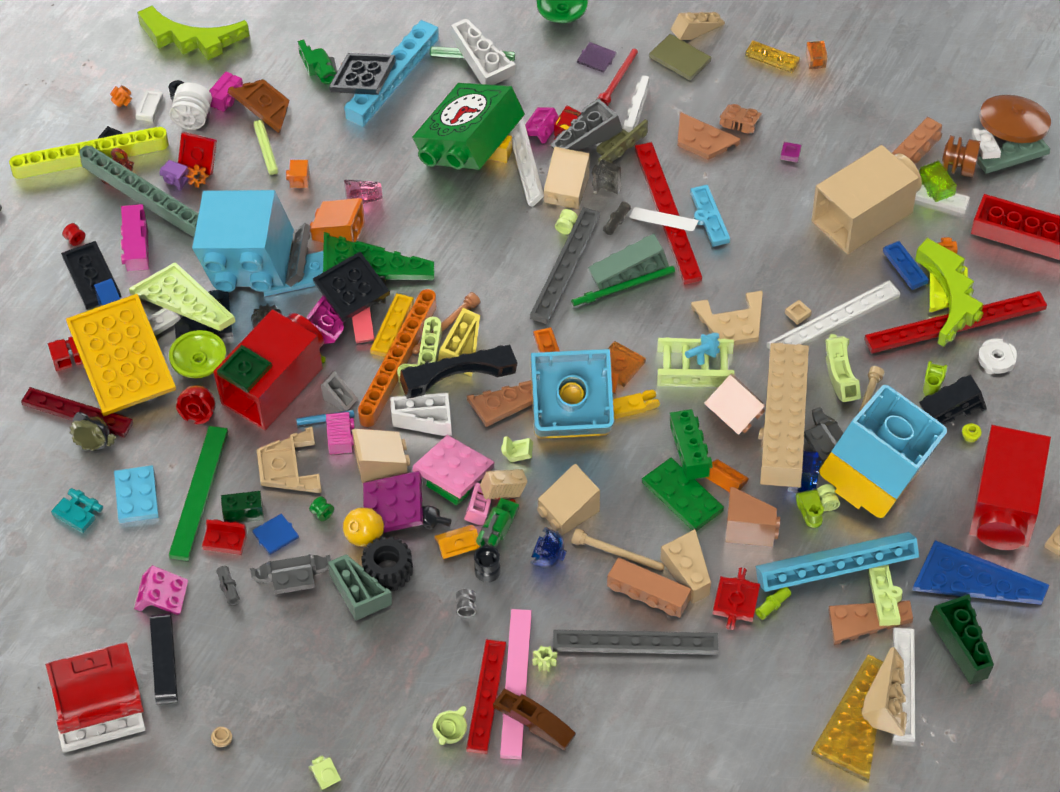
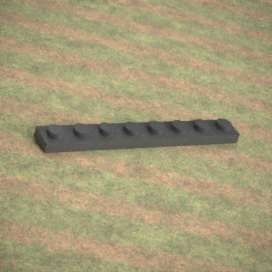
(564, 265)
(635, 642)

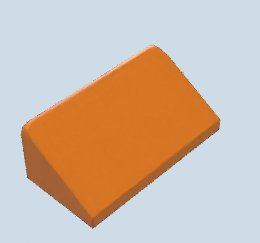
(726, 476)

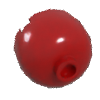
(196, 404)

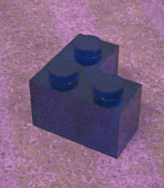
(810, 472)

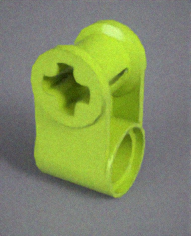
(934, 378)
(810, 507)

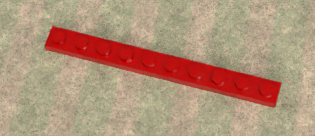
(664, 203)
(931, 327)

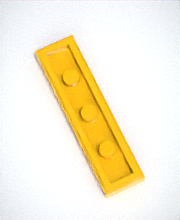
(392, 324)

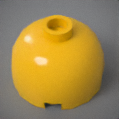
(362, 526)

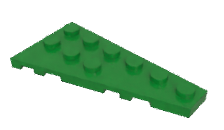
(385, 263)

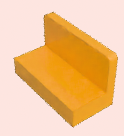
(457, 541)

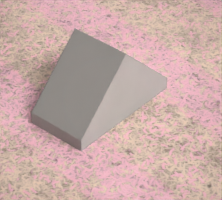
(337, 392)

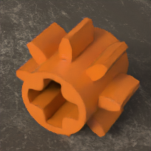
(121, 96)
(201, 179)
(949, 244)

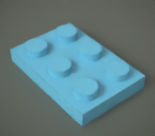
(136, 494)

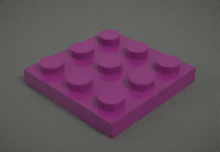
(396, 500)

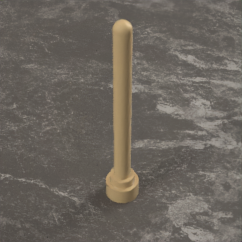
(875, 375)
(580, 537)

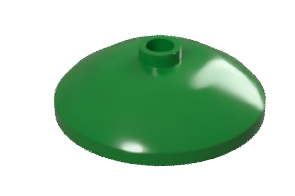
(562, 10)

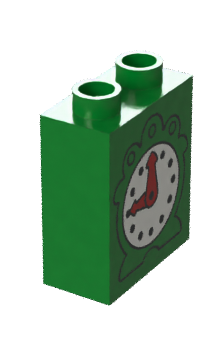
(468, 126)

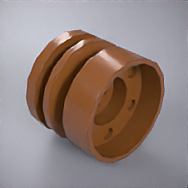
(961, 156)

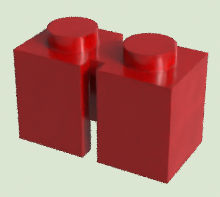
(60, 354)

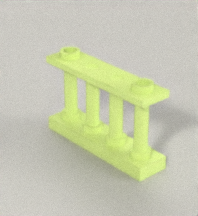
(692, 377)

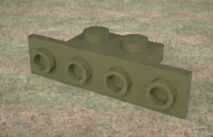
(618, 144)

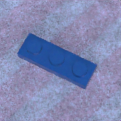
(905, 265)

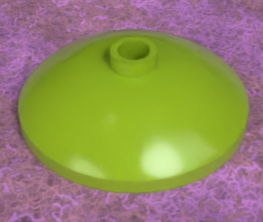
(197, 347)

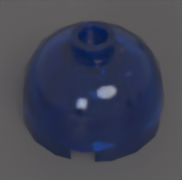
(548, 549)

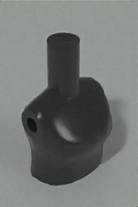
(432, 517)

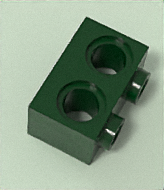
(242, 507)

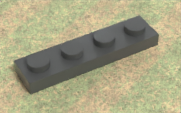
(298, 255)

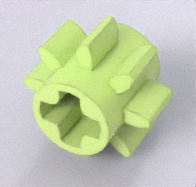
(544, 658)

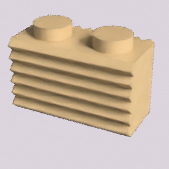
(503, 484)

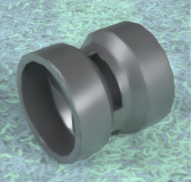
(466, 605)

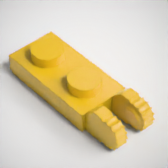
(635, 404)

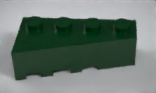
(962, 636)

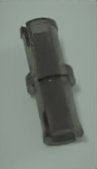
(616, 218)

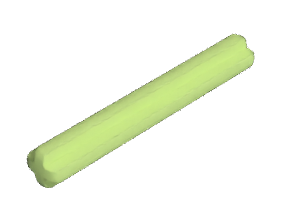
(265, 147)

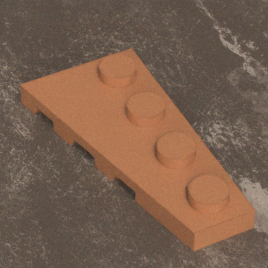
(502, 403)
(860, 619)

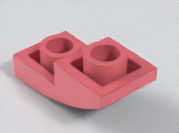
(363, 326)

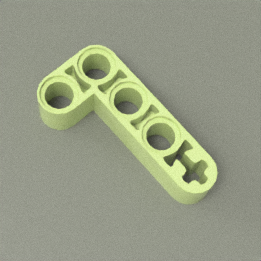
(427, 352)

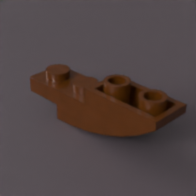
(536, 717)

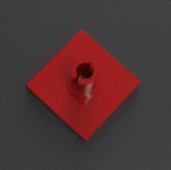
(197, 151)

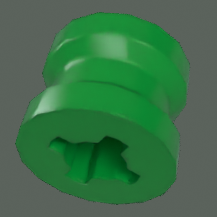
(321, 508)

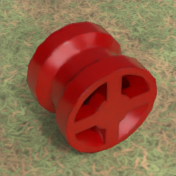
(73, 234)

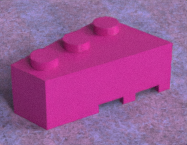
(135, 238)

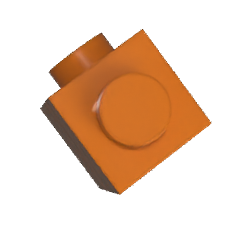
(298, 174)

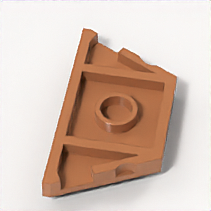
(703, 138)

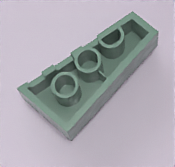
(632, 262)

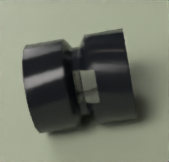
(487, 563)

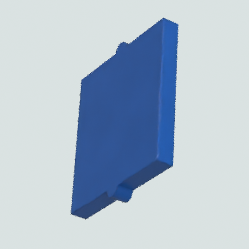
(275, 534)

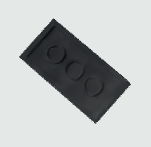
(87, 269)

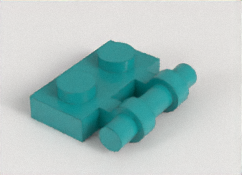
(74, 515)

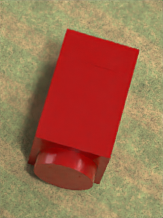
(295, 356)
(1009, 488)

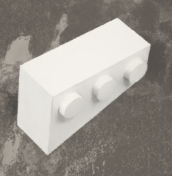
(422, 413)

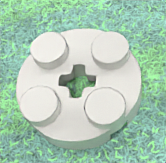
(997, 365)

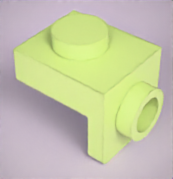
(517, 450)
(324, 771)

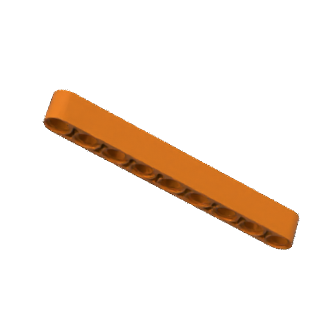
(398, 354)

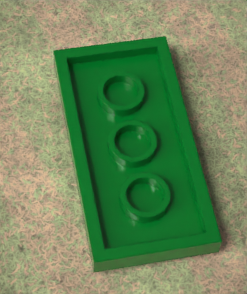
(682, 496)

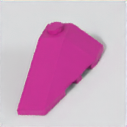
(326, 321)

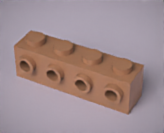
(920, 140)
(649, 587)

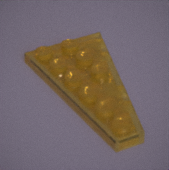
(847, 736)

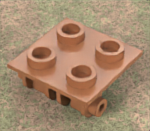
(745, 117)

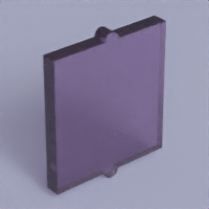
(596, 57)

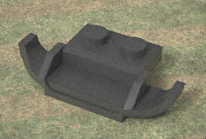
(823, 436)
(291, 573)

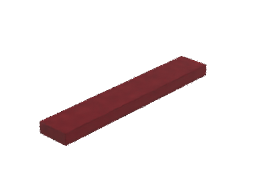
(68, 408)

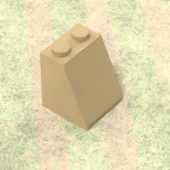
(567, 178)
(379, 454)
(569, 501)

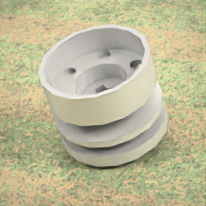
(190, 105)

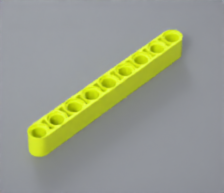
(68, 156)

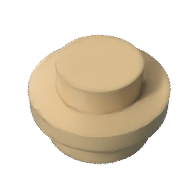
(221, 737)

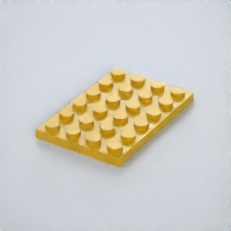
(120, 354)

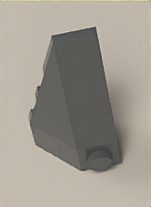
(592, 127)

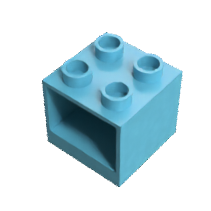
(243, 239)

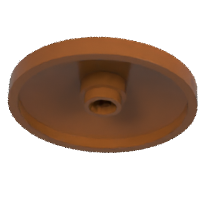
(1015, 118)

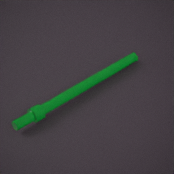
(590, 297)

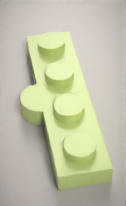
(885, 595)

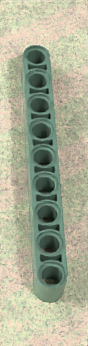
(139, 189)

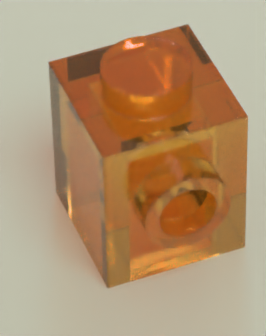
(816, 54)

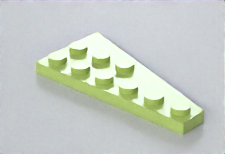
(180, 293)

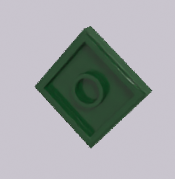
(244, 368)

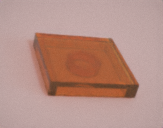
(624, 362)

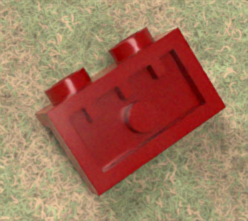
(224, 537)

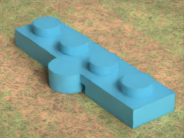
(709, 215)

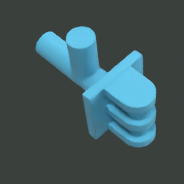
(709, 346)

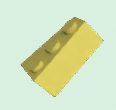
(462, 337)

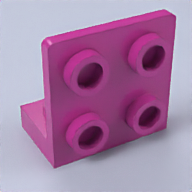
(161, 590)

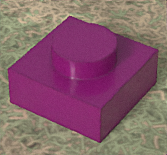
(790, 152)

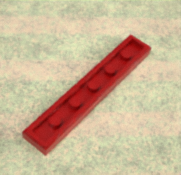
(485, 697)

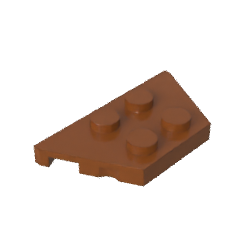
(262, 101)

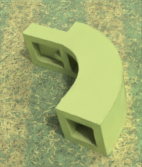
(839, 370)

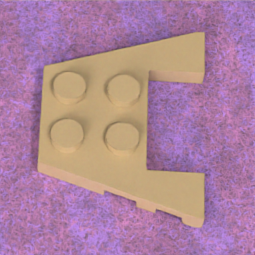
(736, 325)
(279, 464)

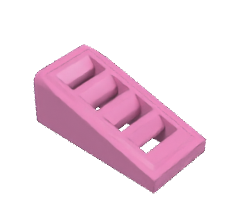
(475, 514)

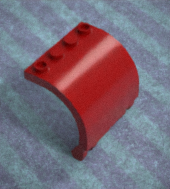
(94, 687)

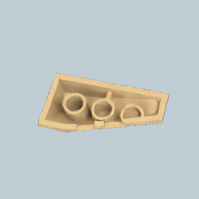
(885, 697)

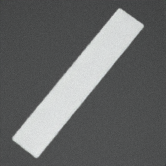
(663, 219)

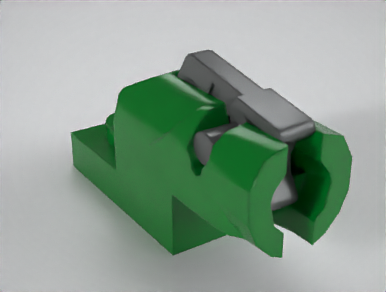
(317, 62)
(497, 523)

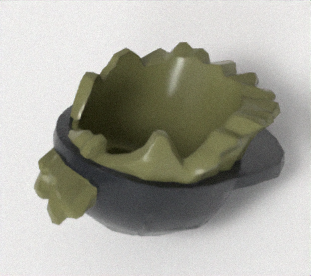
(91, 432)

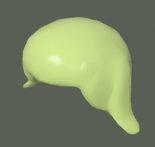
(450, 726)

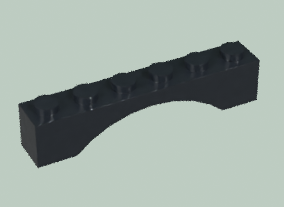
(495, 362)

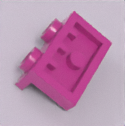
(542, 123)

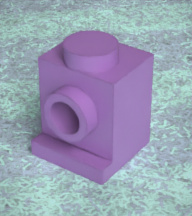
(174, 174)

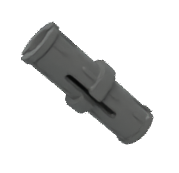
(228, 585)

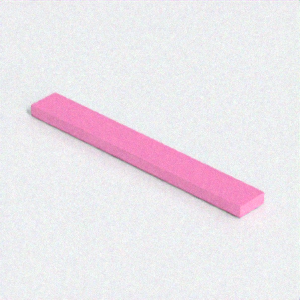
(516, 680)

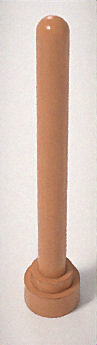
(471, 301)

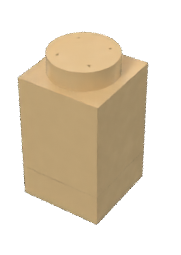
(866, 198)

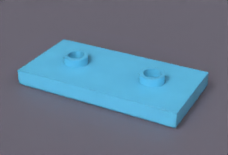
(312, 268)

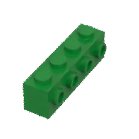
(690, 444)

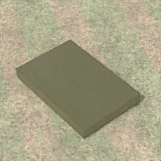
(680, 57)

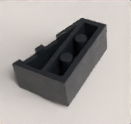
(954, 400)

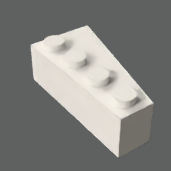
(481, 55)

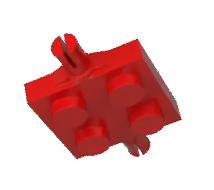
(736, 599)

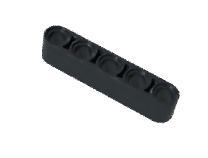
(163, 659)

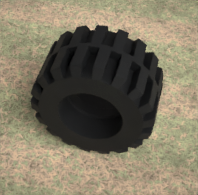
(388, 550)

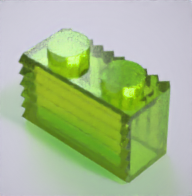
(937, 181)

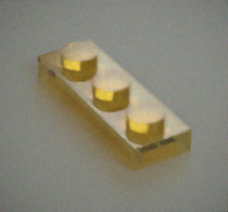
(772, 56)

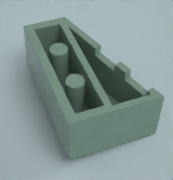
(358, 589)

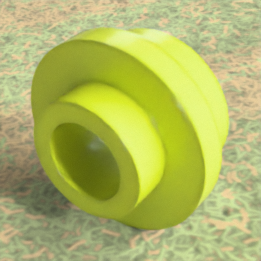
(971, 436)

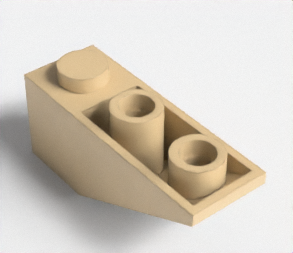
(692, 25)

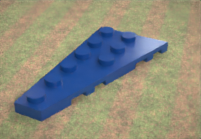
(961, 573)

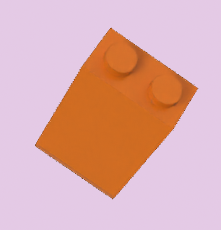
(339, 219)

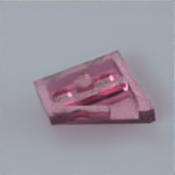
(366, 190)

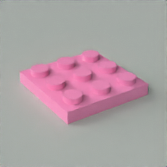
(453, 466)

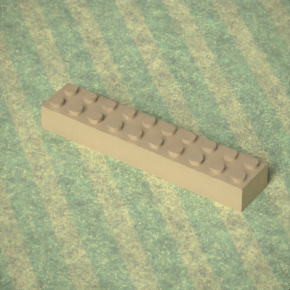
(785, 415)

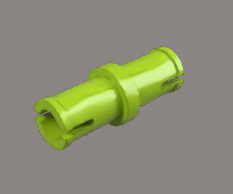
(773, 602)

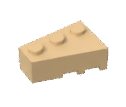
(687, 565)

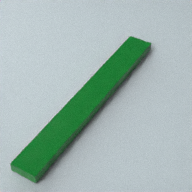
(198, 493)

